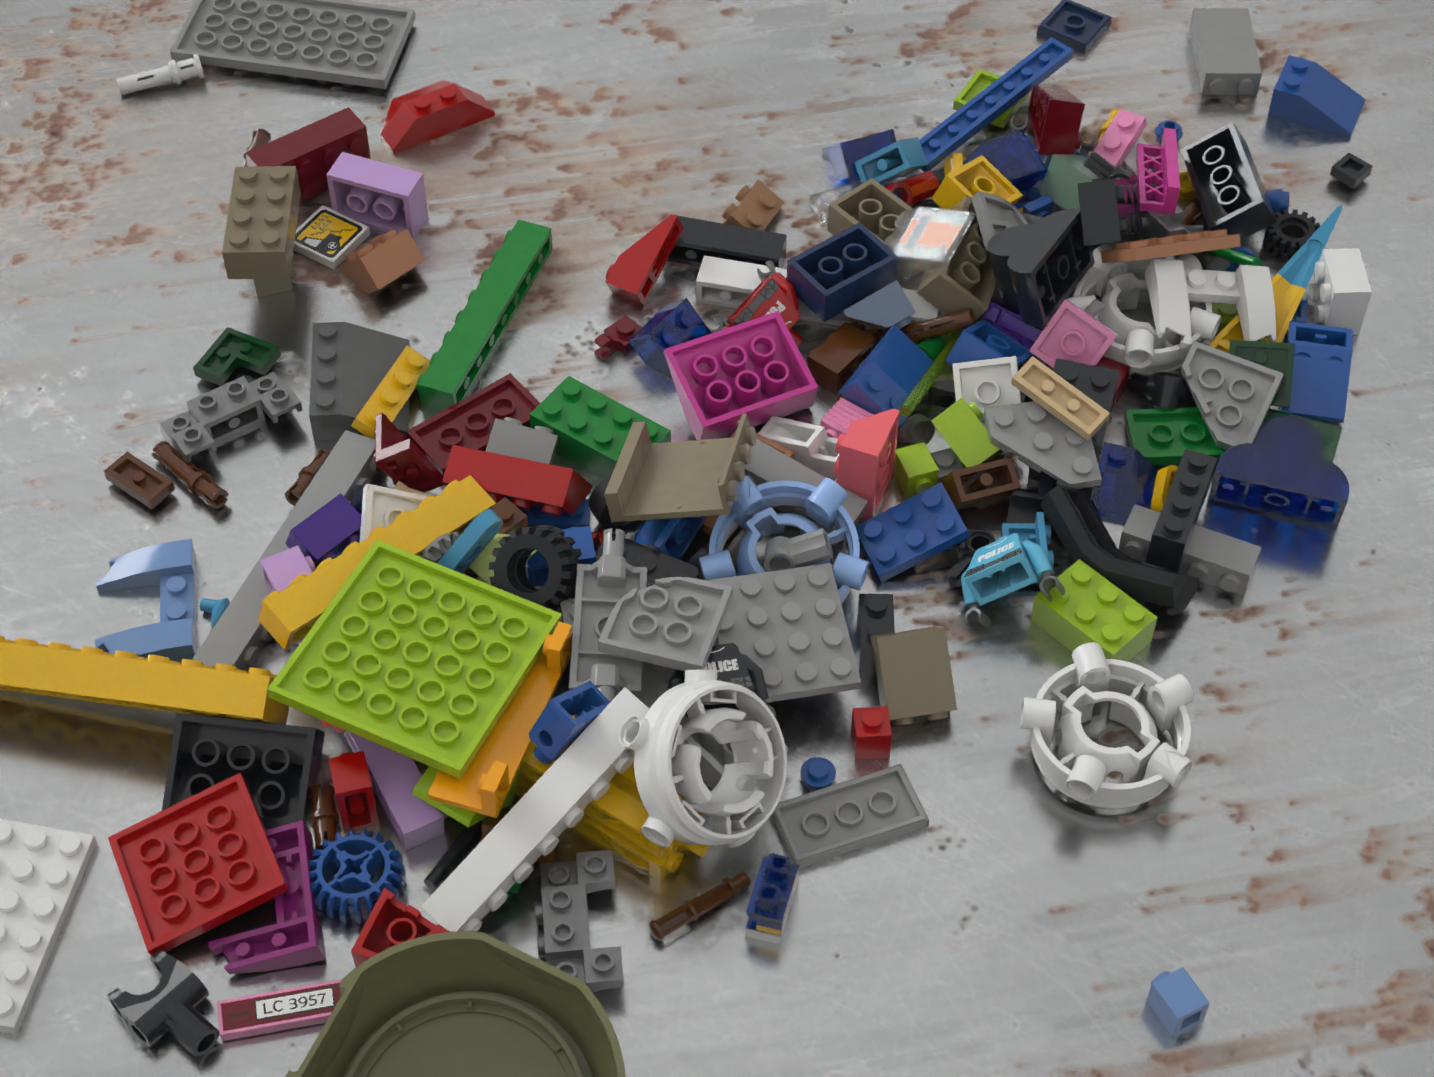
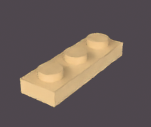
(1060, 398)

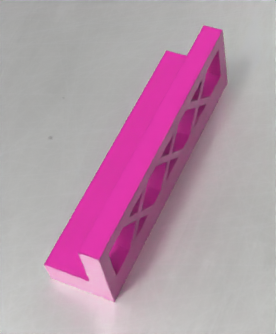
(1165, 178)

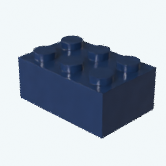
(842, 271)

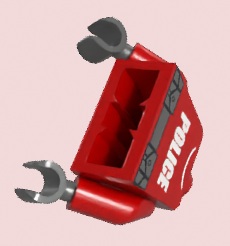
(771, 295)

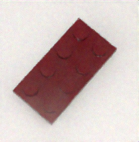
(472, 420)

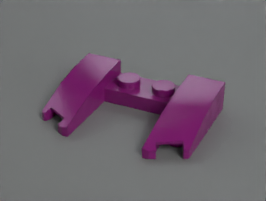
(297, 934)

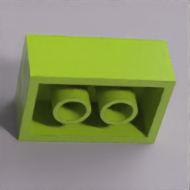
(1094, 613)

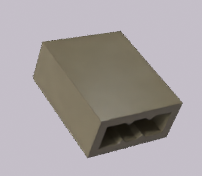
(914, 674)

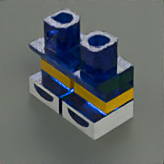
(772, 899)

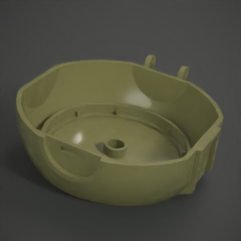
(463, 1011)

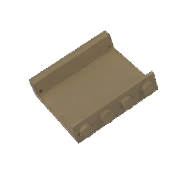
(678, 476)

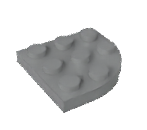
(668, 623)

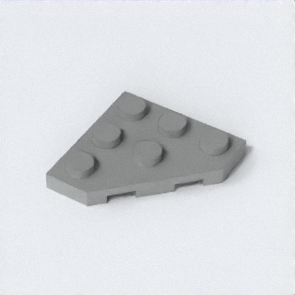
(1229, 393)
(1044, 443)

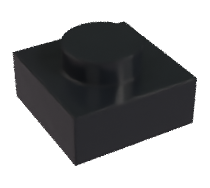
(1351, 170)

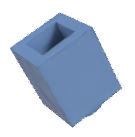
(1177, 1001)

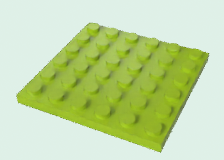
(415, 658)

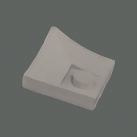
(995, 215)

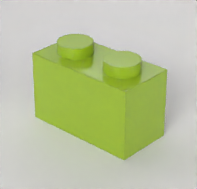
(966, 434)

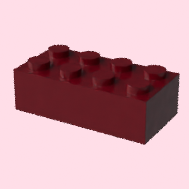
(315, 149)

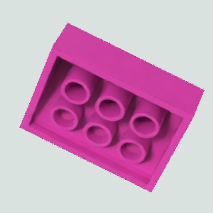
(740, 372)

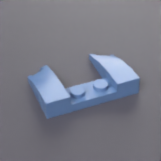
(174, 569)

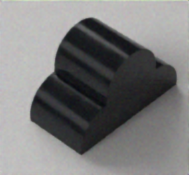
(1040, 264)

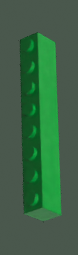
(485, 316)

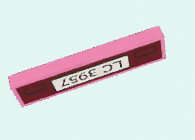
(277, 1010)

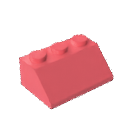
(868, 457)

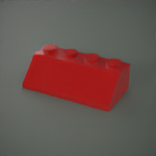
(519, 480)

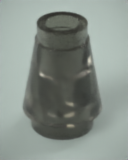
(916, 430)

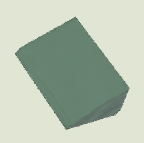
(1063, 180)

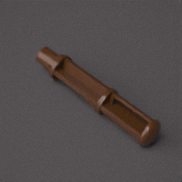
(699, 905)

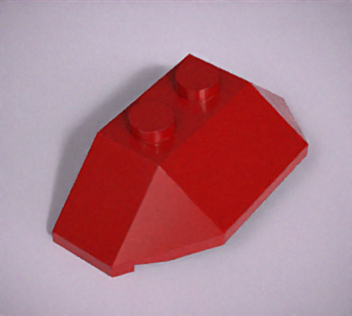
(431, 114)

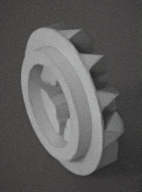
(439, 547)

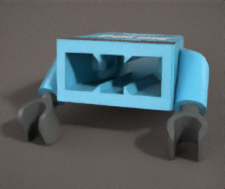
(1002, 570)

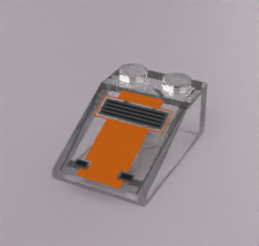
(926, 239)

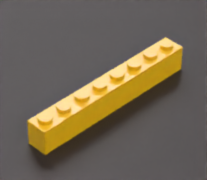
(296, 609)

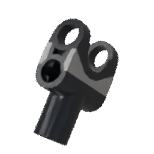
(168, 1008)

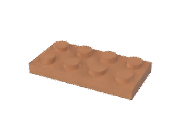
(1170, 246)

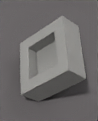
(946, 462)

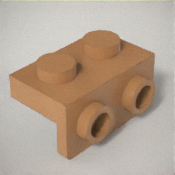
(754, 207)

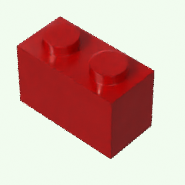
(353, 791)

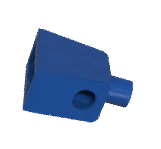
(555, 726)

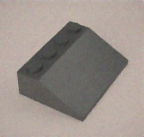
(344, 374)

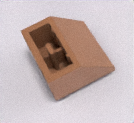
(382, 260)

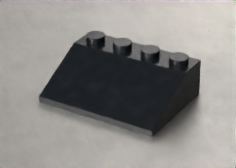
(273, 758)

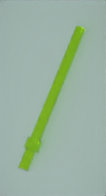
(929, 377)

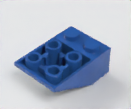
(1320, 370)

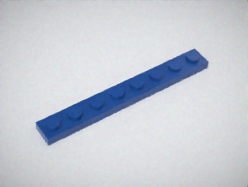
(993, 101)

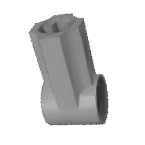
(798, 551)

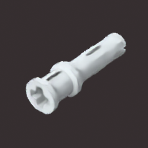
(173, 72)

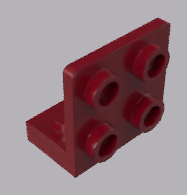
(403, 459)

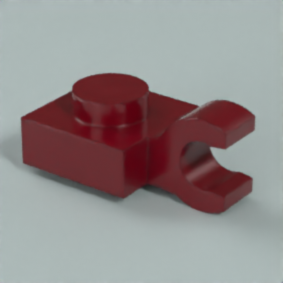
(616, 338)

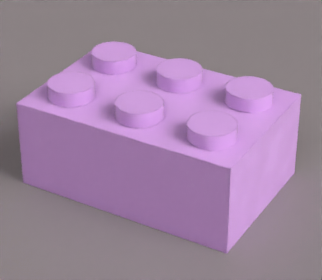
(378, 194)

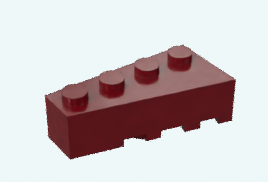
(1055, 120)

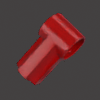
(915, 187)

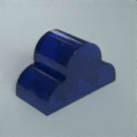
(1283, 474)

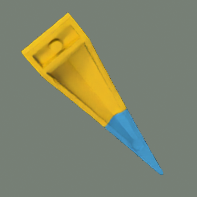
(1287, 285)

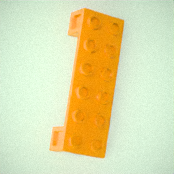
(500, 757)

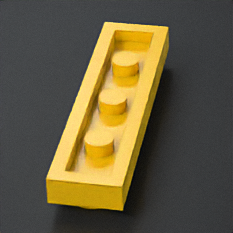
(392, 391)

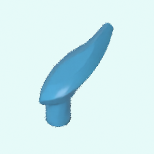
(215, 607)

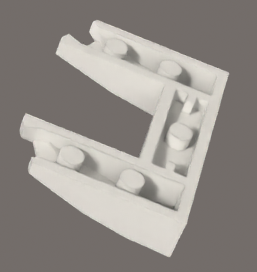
(1173, 286)

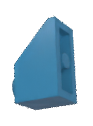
(892, 161)

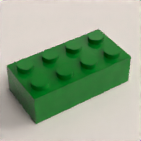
(590, 425)

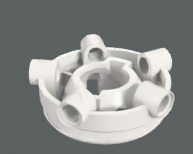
(1120, 287)
(1083, 763)
(670, 767)

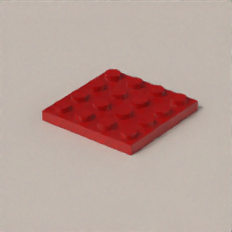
(197, 864)

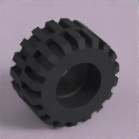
(559, 554)

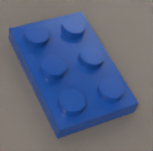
(912, 532)

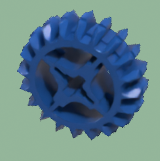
(358, 862)

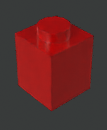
(871, 733)

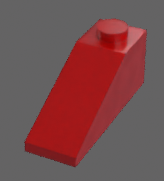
(642, 263)

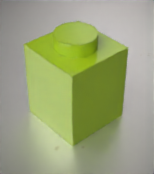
(915, 469)

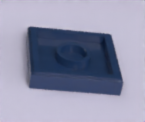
(1074, 25)

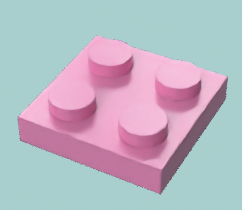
(1073, 337)

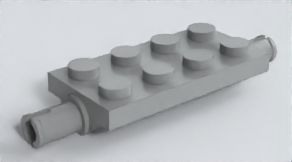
(596, 594)

